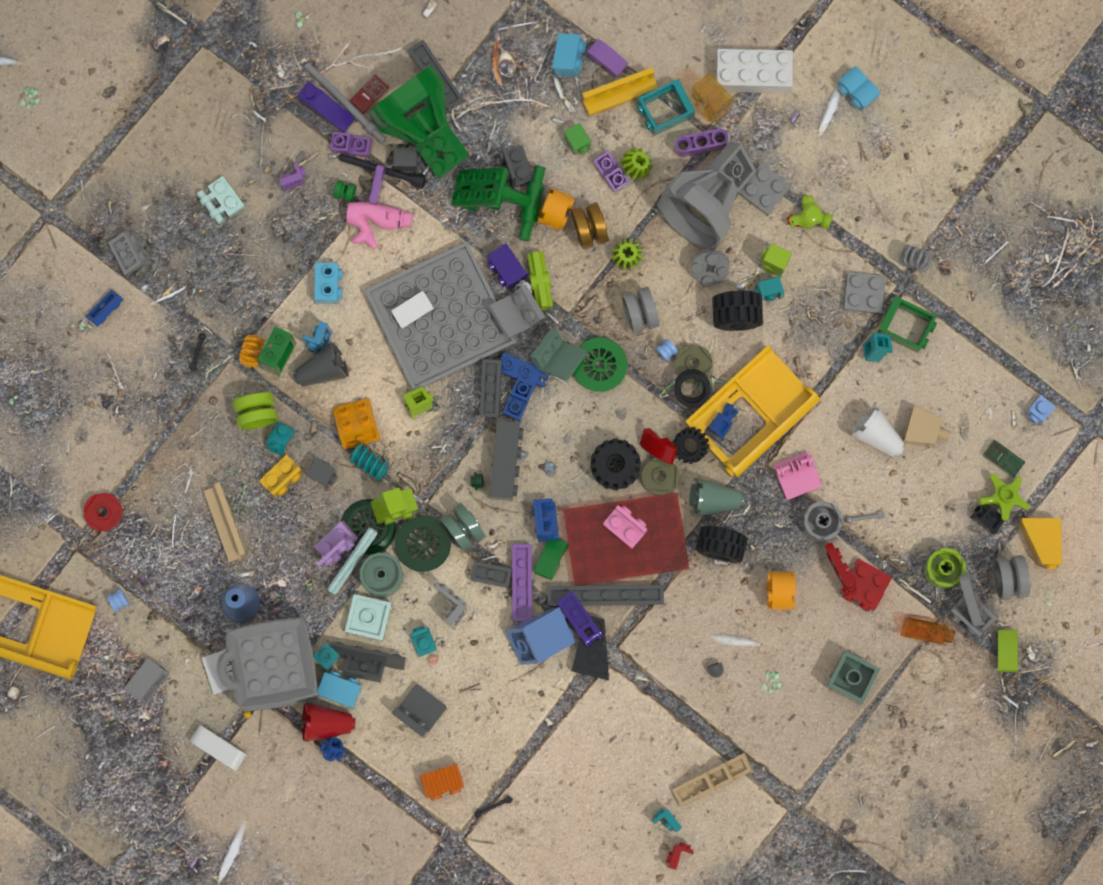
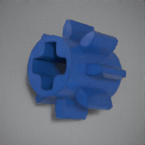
(332, 749)

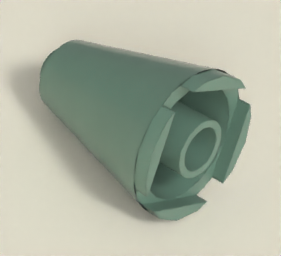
(713, 498)

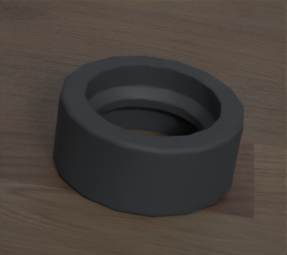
(692, 374)

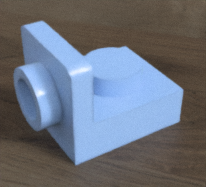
(1040, 410)

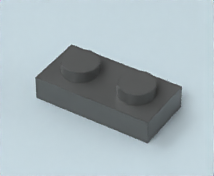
(491, 574)

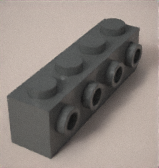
(505, 460)

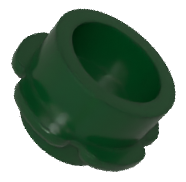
(477, 481)

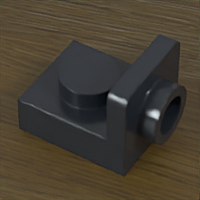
(988, 518)

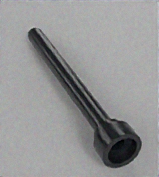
(416, 179)

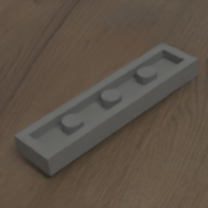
(424, 58)

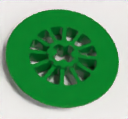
(616, 352)

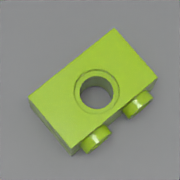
(775, 260)

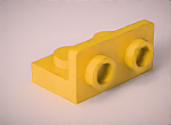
(281, 476)

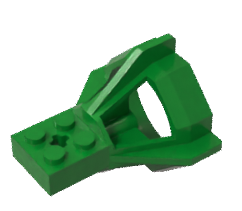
(427, 127)

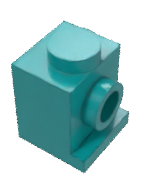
(770, 289)
(877, 347)

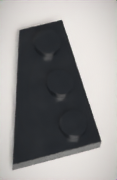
(593, 659)

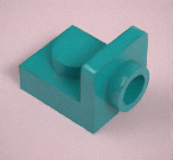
(423, 641)
(326, 657)
(671, 823)

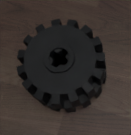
(737, 310)
(621, 452)

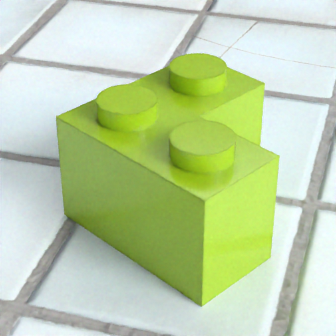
(394, 505)

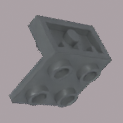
(516, 165)
(419, 710)

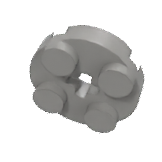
(710, 276)

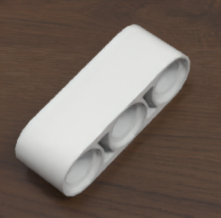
(218, 747)

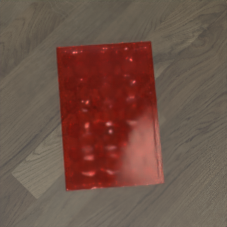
(603, 557)

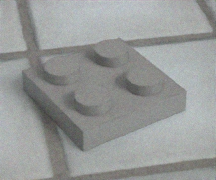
(764, 189)
(864, 293)

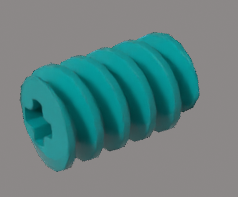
(369, 462)

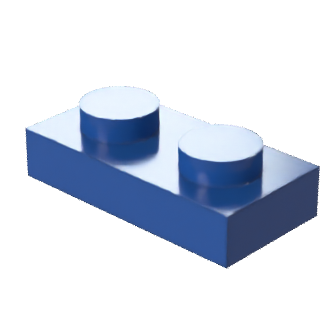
(104, 307)

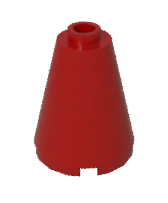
(325, 722)

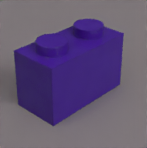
(506, 266)

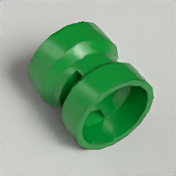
(344, 191)

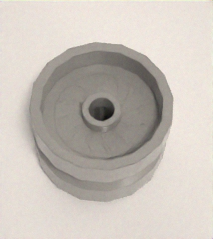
(640, 310)
(1011, 577)

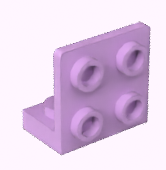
(335, 543)

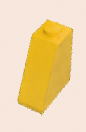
(1044, 540)

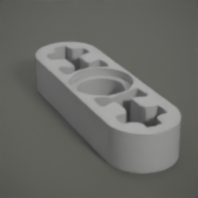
(972, 599)

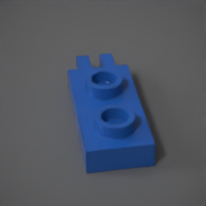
(517, 368)

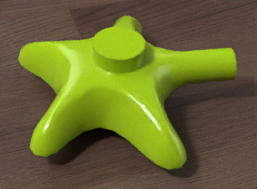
(1005, 496)

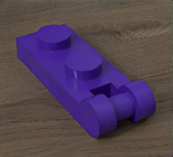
(579, 618)

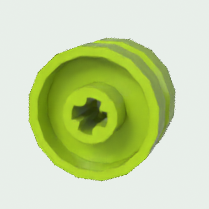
(255, 411)

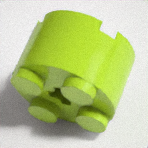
(936, 575)

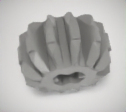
(915, 258)

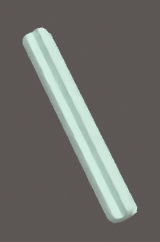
(352, 561)

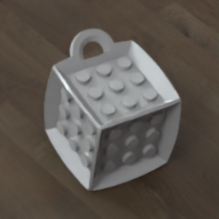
(269, 665)

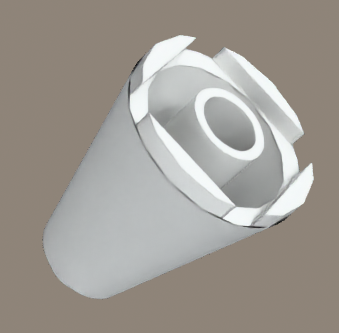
(878, 433)

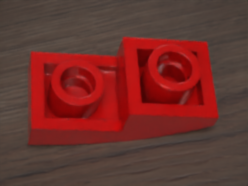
(659, 448)

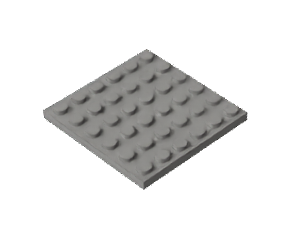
(455, 331)

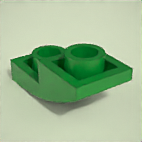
(550, 558)

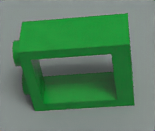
(914, 310)
(276, 357)

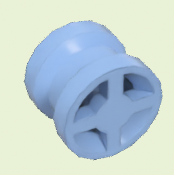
(666, 350)
(118, 600)

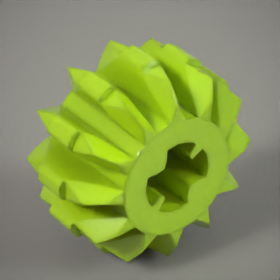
(636, 163)
(634, 256)

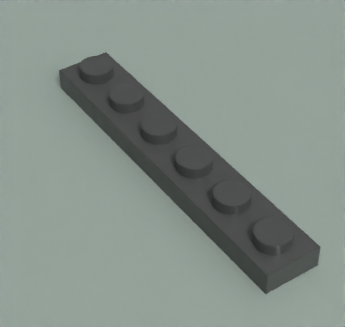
(609, 595)

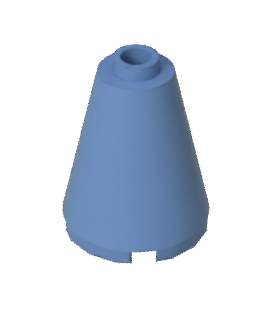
(245, 607)

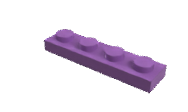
(521, 582)

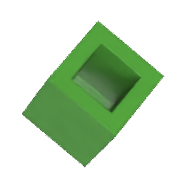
(577, 139)

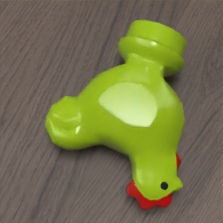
(810, 215)

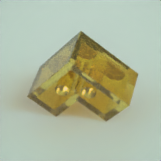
(714, 97)

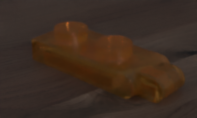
(926, 631)

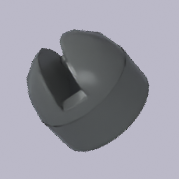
(716, 669)

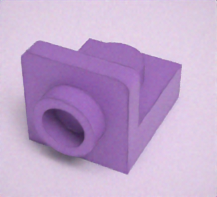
(293, 180)

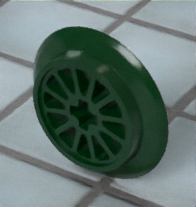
(420, 523)
(388, 531)

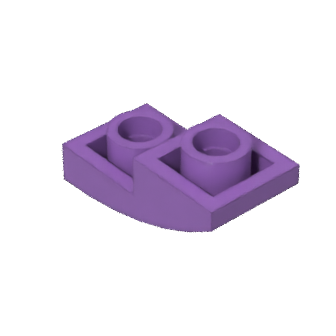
(608, 57)
(350, 144)
(610, 171)

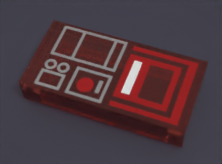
(369, 94)

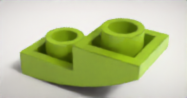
(1007, 650)

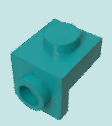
(279, 438)

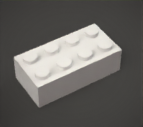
(755, 70)

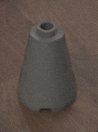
(322, 367)

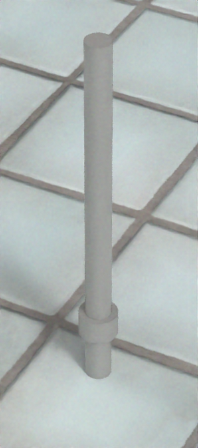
(369, 126)

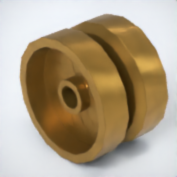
(590, 225)

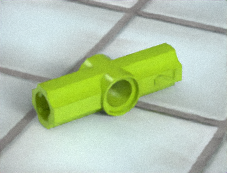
(540, 280)

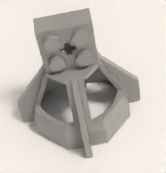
(711, 193)

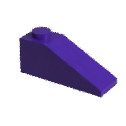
(325, 107)

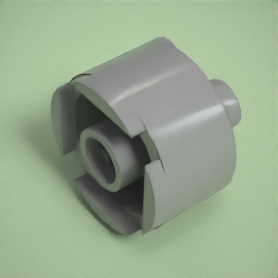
(825, 511)

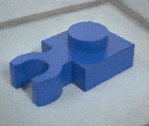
(722, 422)

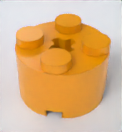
(555, 208)
(781, 590)

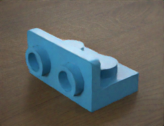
(321, 337)

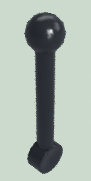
(202, 336)
(508, 799)

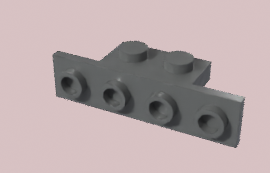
(367, 663)

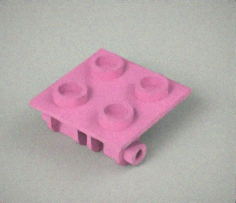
(797, 475)

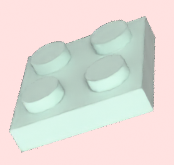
(368, 617)

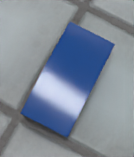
(519, 399)

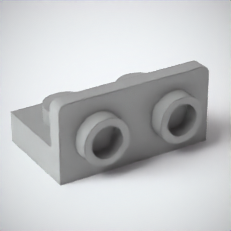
(129, 252)

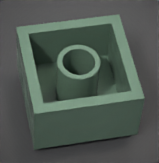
(852, 678)

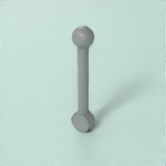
(880, 515)

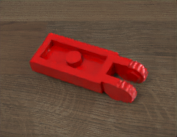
(840, 568)

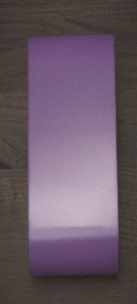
(694, 149)

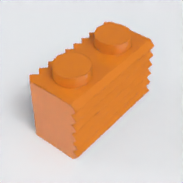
(442, 781)

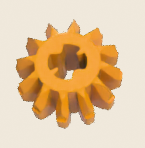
(251, 350)

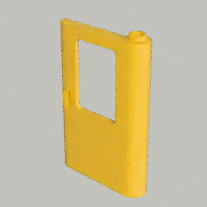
(772, 393)
(57, 632)

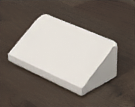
(412, 309)

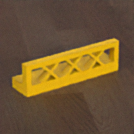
(619, 92)

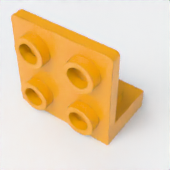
(356, 423)

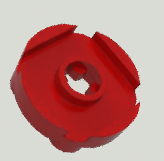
(92, 513)

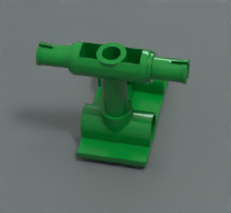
(489, 189)

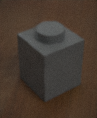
(406, 159)
(322, 473)

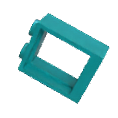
(683, 99)

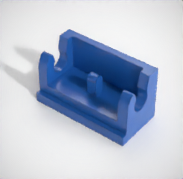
(545, 520)

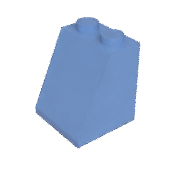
(540, 636)

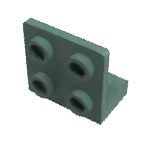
(556, 356)

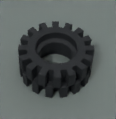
(696, 435)

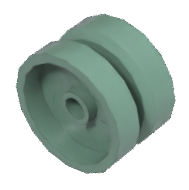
(462, 527)
(389, 583)

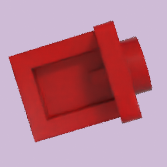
(674, 856)

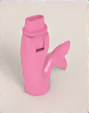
(381, 215)

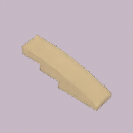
(712, 779)

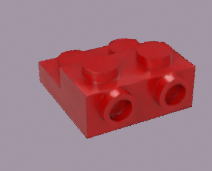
(870, 586)

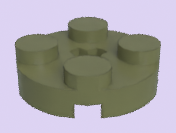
(697, 353)
(652, 484)

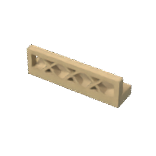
(225, 523)

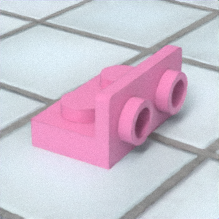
(625, 526)

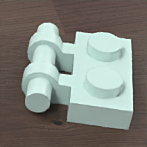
(225, 196)

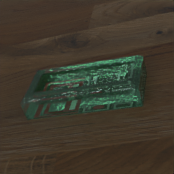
(1003, 458)

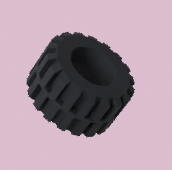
(721, 544)

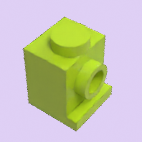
(417, 401)

